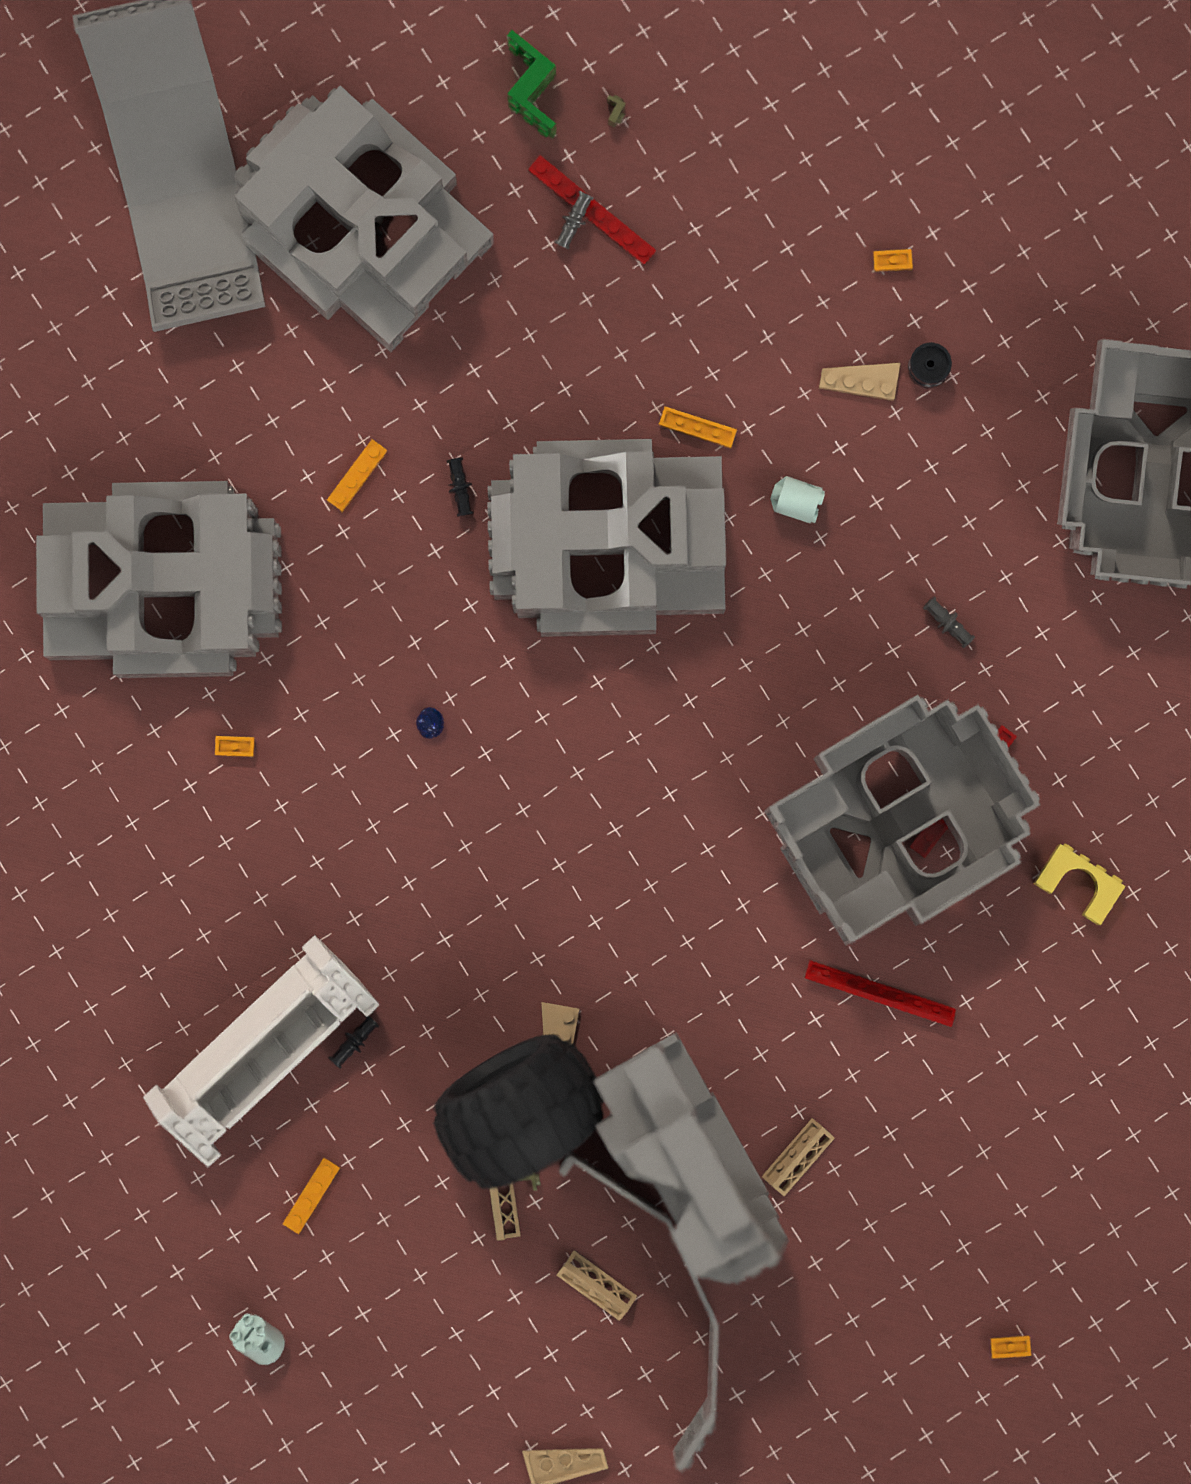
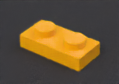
(892, 260)
(234, 746)
(1010, 1346)

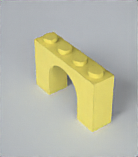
(1106, 887)

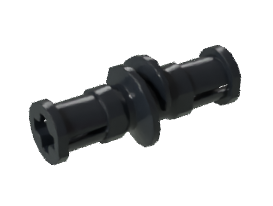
(460, 487)
(353, 1042)

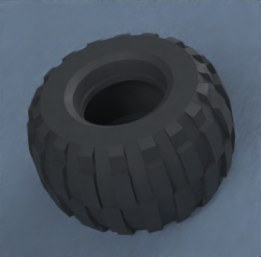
(518, 1111)

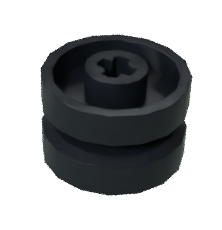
(925, 355)

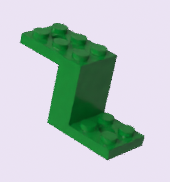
(531, 84)

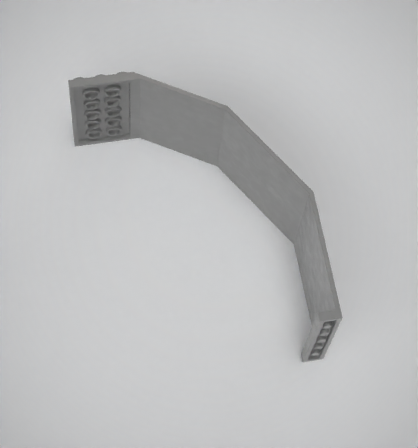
(172, 159)

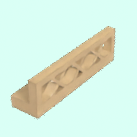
(795, 1155)
(496, 1206)
(594, 1288)

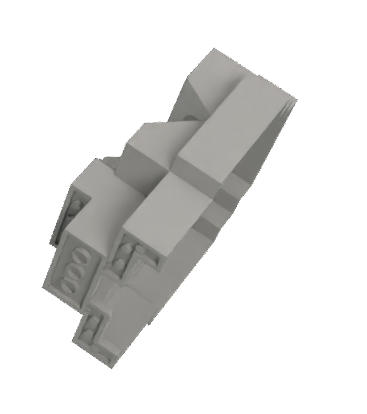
(309, 163)
(1151, 533)
(538, 534)
(227, 574)
(963, 780)
(679, 1138)

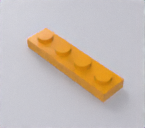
(697, 427)
(357, 475)
(311, 1195)

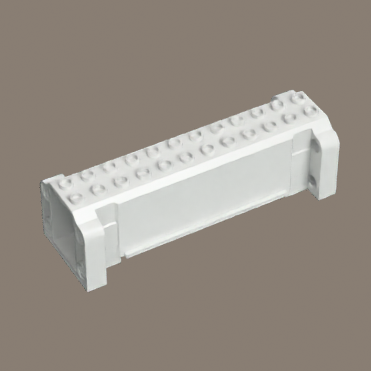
(258, 1049)

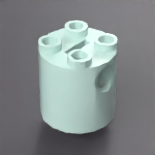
(797, 499)
(257, 1339)

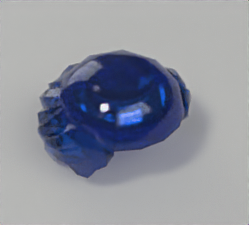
(430, 723)

